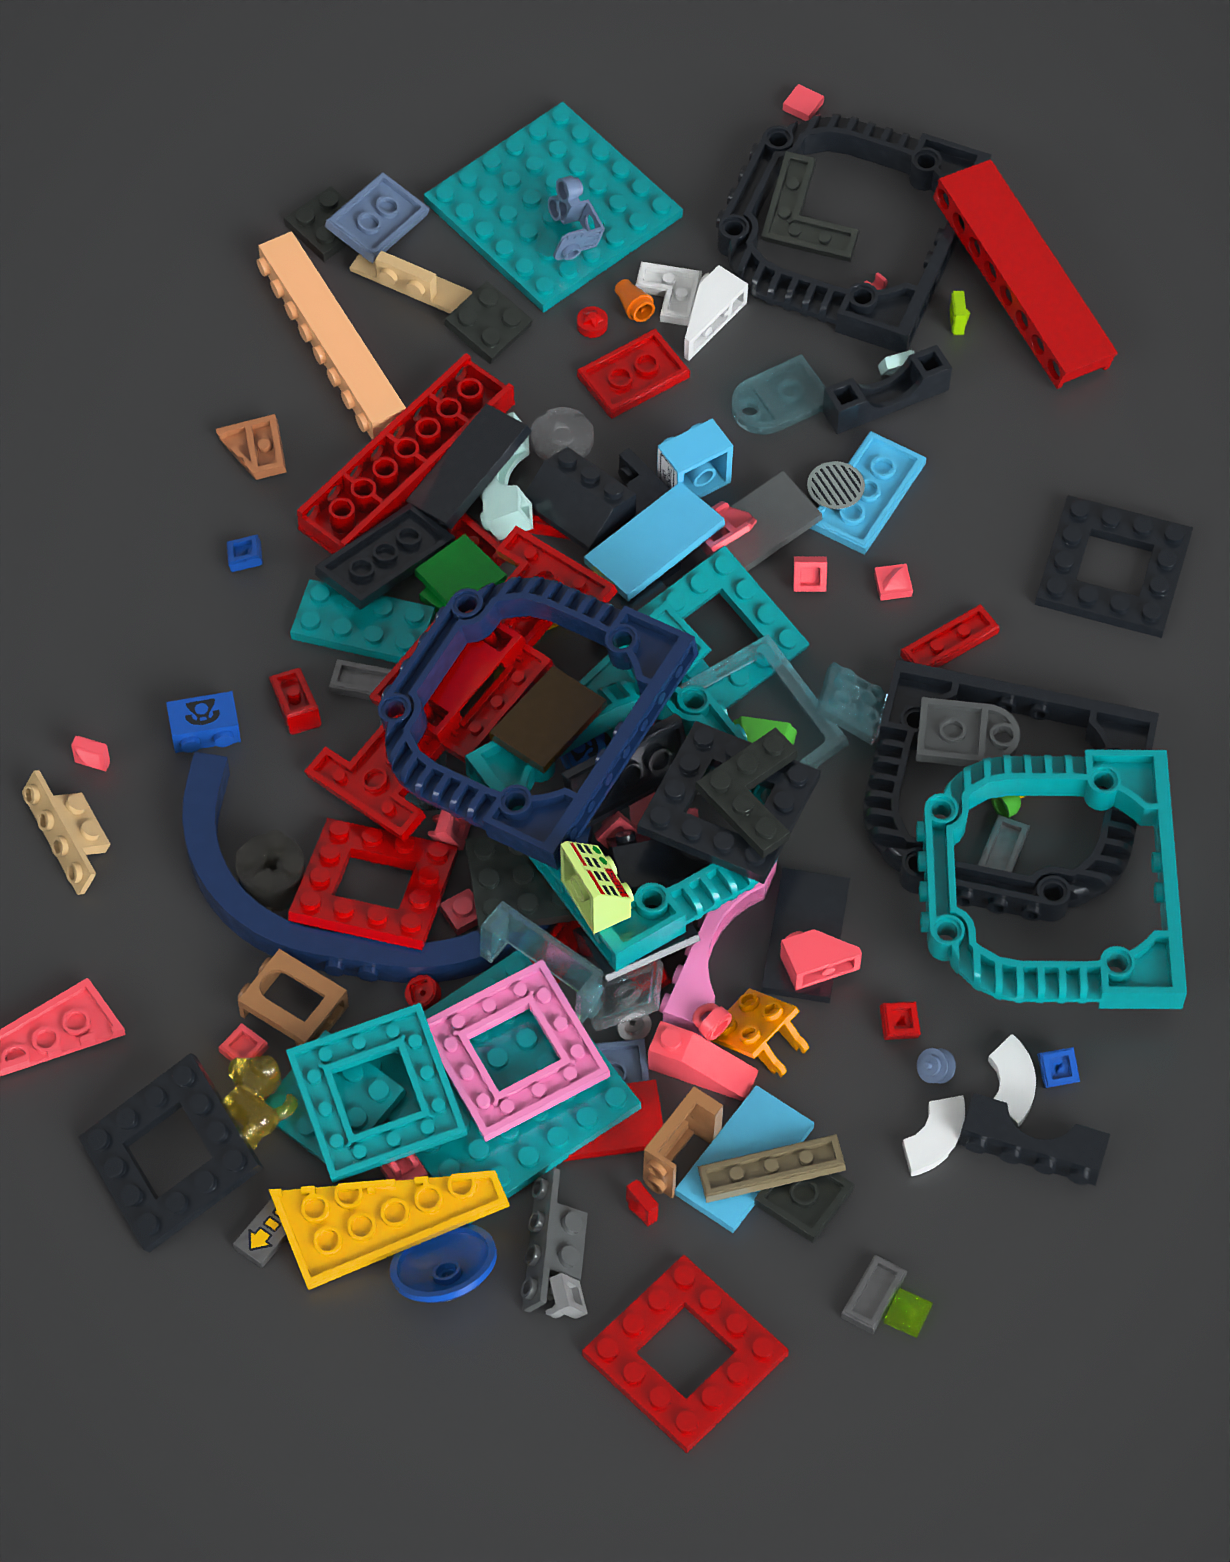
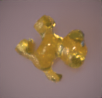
(254, 1080)

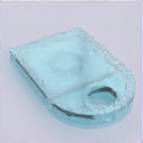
(780, 396)

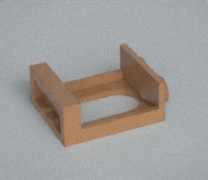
(322, 1018)
(695, 1115)

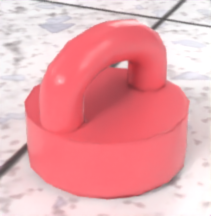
(714, 1023)

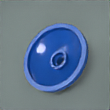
(444, 1265)

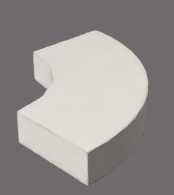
(1015, 1077)
(937, 1137)

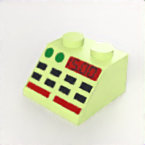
(594, 885)

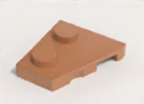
(256, 445)

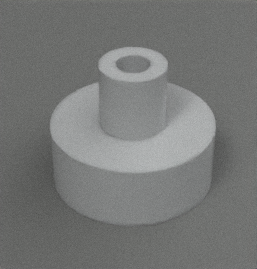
(635, 1028)

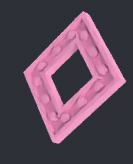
(501, 1110)

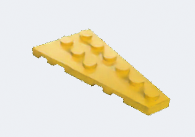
(366, 1221)

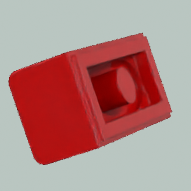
(295, 701)

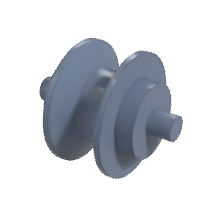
(936, 1065)

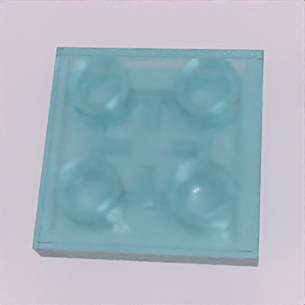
(852, 703)

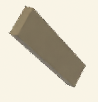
(771, 1168)

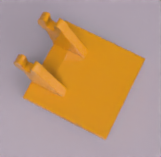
(754, 1022)

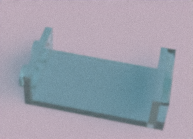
(511, 927)

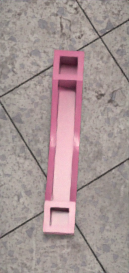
(692, 980)

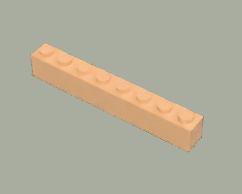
(330, 333)

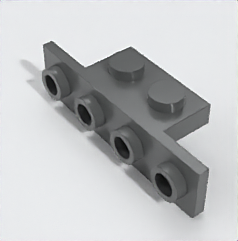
(554, 1242)

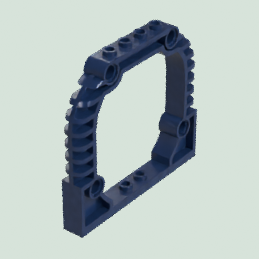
(655, 655)

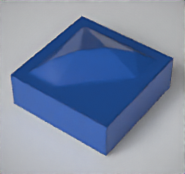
(244, 553)
(1058, 1067)

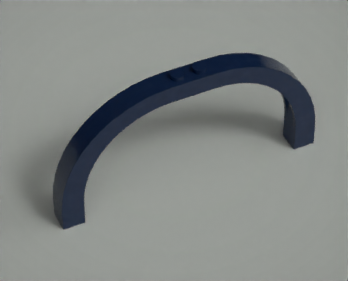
(316, 948)

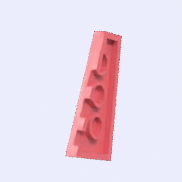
(57, 1028)

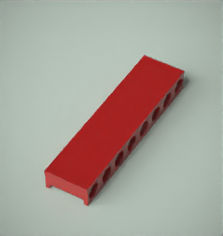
(1027, 270)
(402, 460)

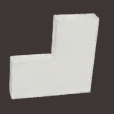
(675, 285)

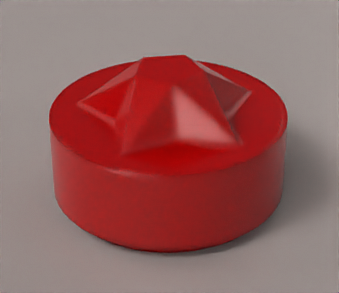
(592, 322)
(423, 990)

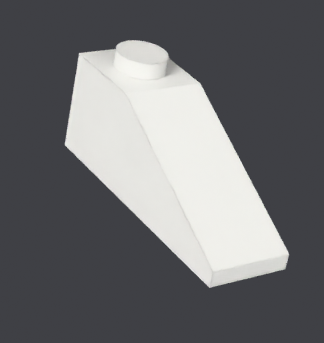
(716, 302)

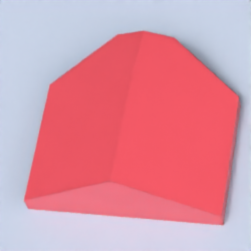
(736, 524)

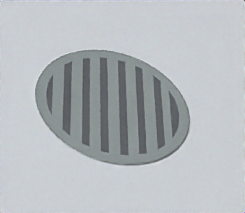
(835, 485)

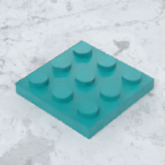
(365, 1094)

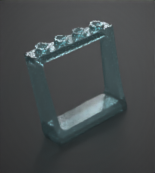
(767, 650)

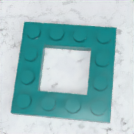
(726, 576)
(352, 1153)

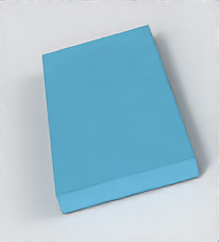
(887, 475)
(654, 541)
(756, 1126)

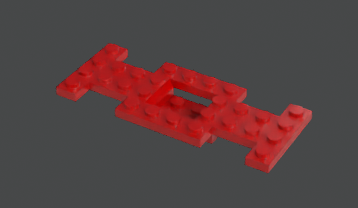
(368, 779)

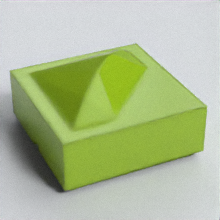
(958, 313)

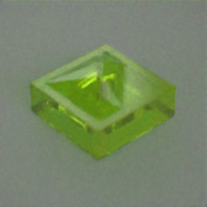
(908, 1312)

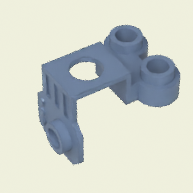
(568, 209)

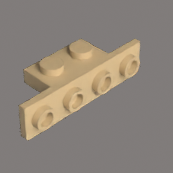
(411, 281)
(68, 828)

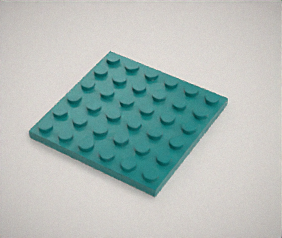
(505, 215)
(509, 1055)

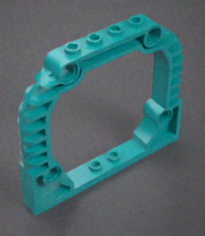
(1139, 787)
(677, 904)

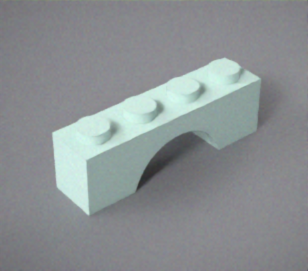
(506, 504)

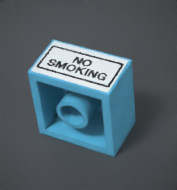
(697, 459)

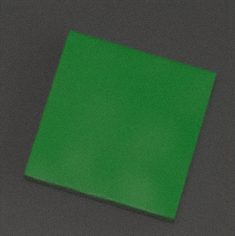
(457, 568)

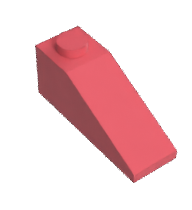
(699, 1062)

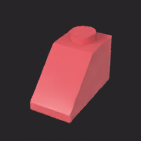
(817, 957)

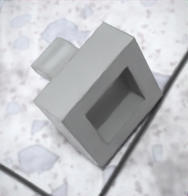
(567, 1297)

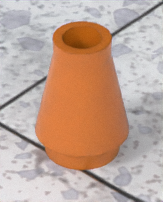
(636, 302)

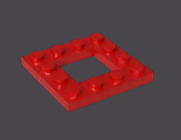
(407, 926)
(684, 1419)

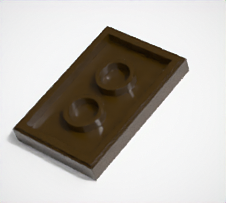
(548, 719)

